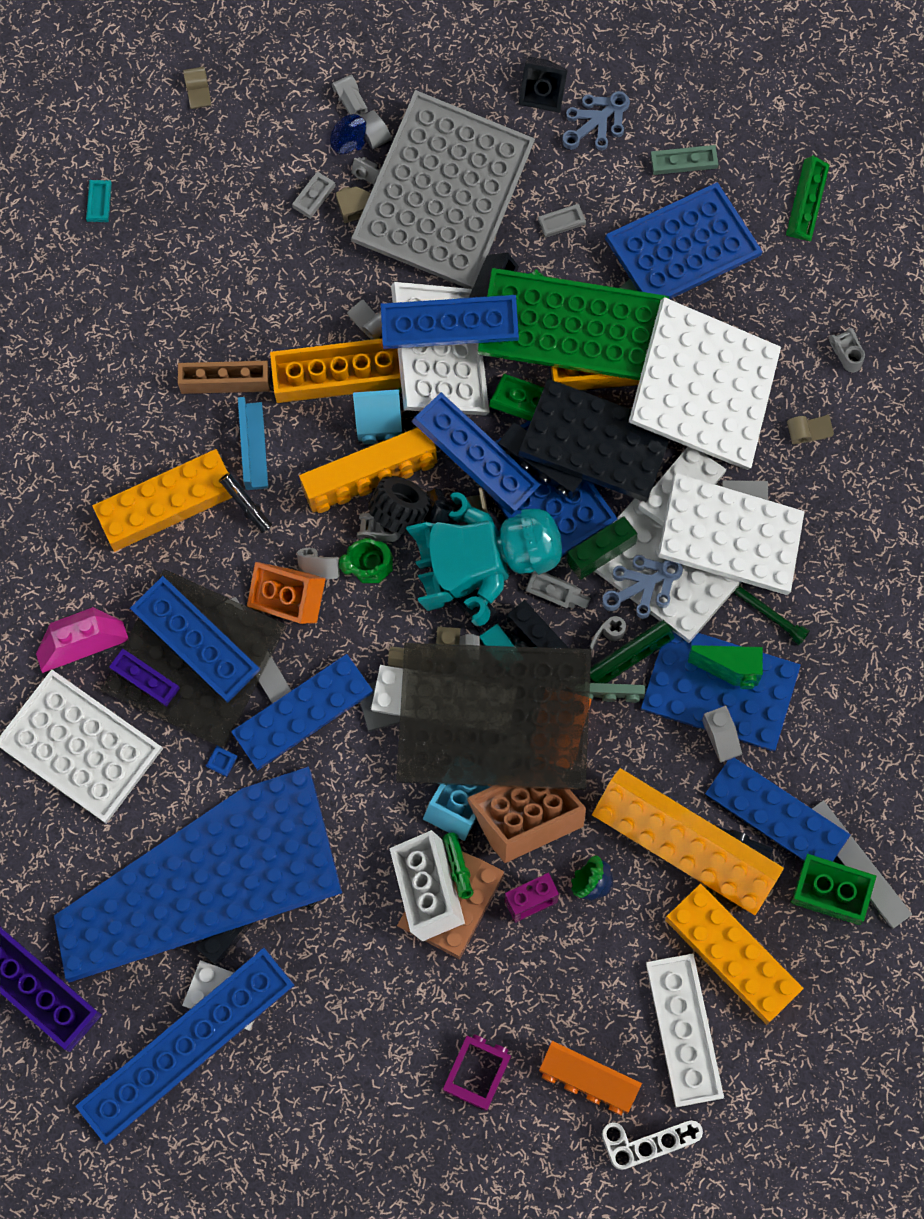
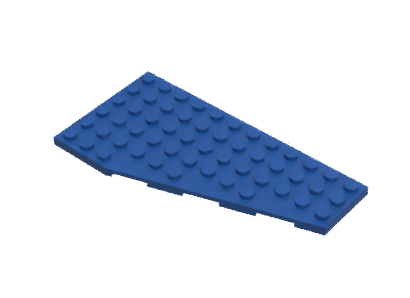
(223, 871)

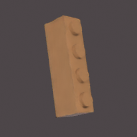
(224, 377)

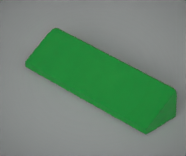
(806, 197)

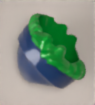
(593, 880)

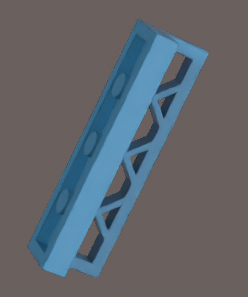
(253, 444)

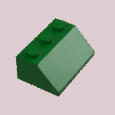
(833, 889)

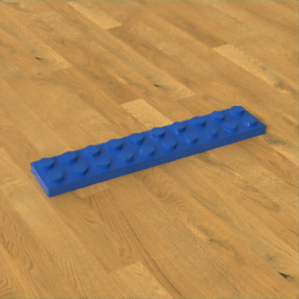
(185, 1046)

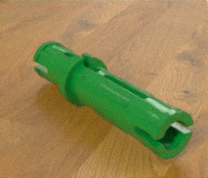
(460, 873)

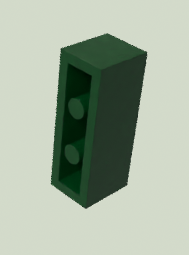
(602, 547)

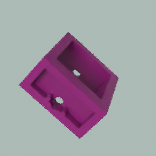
(526, 902)
(468, 1096)

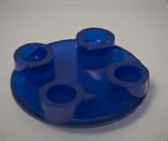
(348, 134)

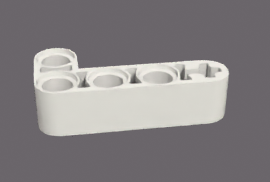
(653, 1140)

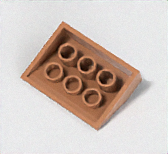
(525, 818)
(484, 882)

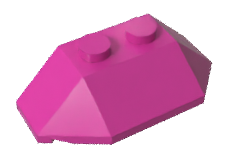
(79, 637)

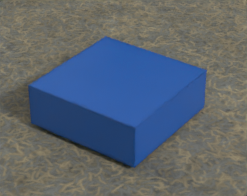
(221, 761)

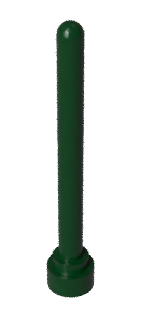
(796, 632)

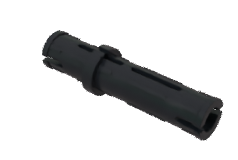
(262, 522)

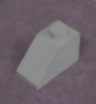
(722, 733)

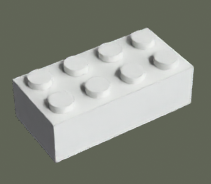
(427, 886)

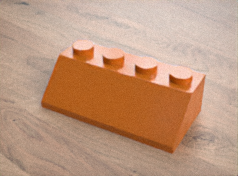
(590, 1078)

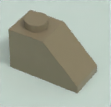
(351, 202)

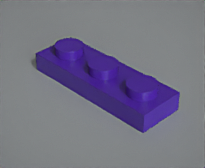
(144, 677)

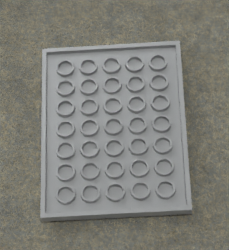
(443, 190)

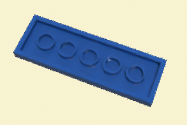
(449, 322)
(476, 453)
(195, 639)
(302, 712)
(776, 812)

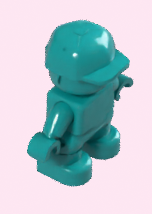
(479, 554)

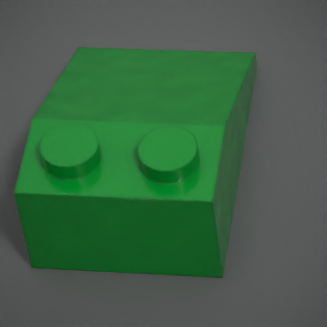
(730, 663)

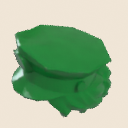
(367, 561)

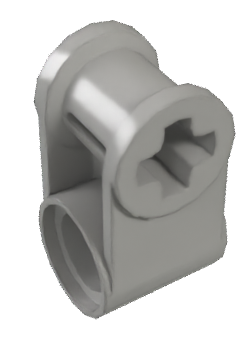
(847, 346)
(373, 530)

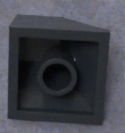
(543, 84)

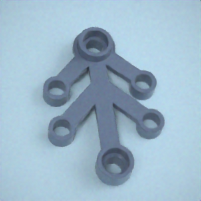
(598, 118)
(644, 582)

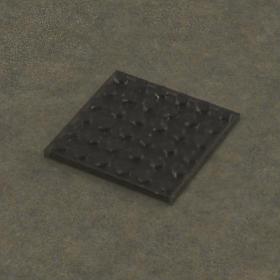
(196, 704)

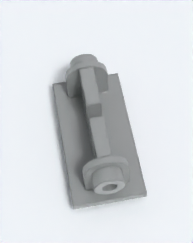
(365, 170)

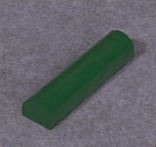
(631, 653)

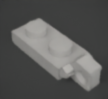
(556, 590)

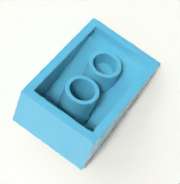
(377, 415)
(451, 810)

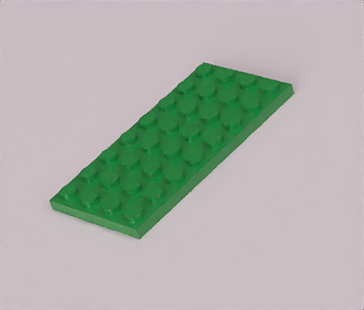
(576, 324)

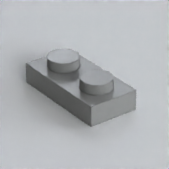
(313, 195)

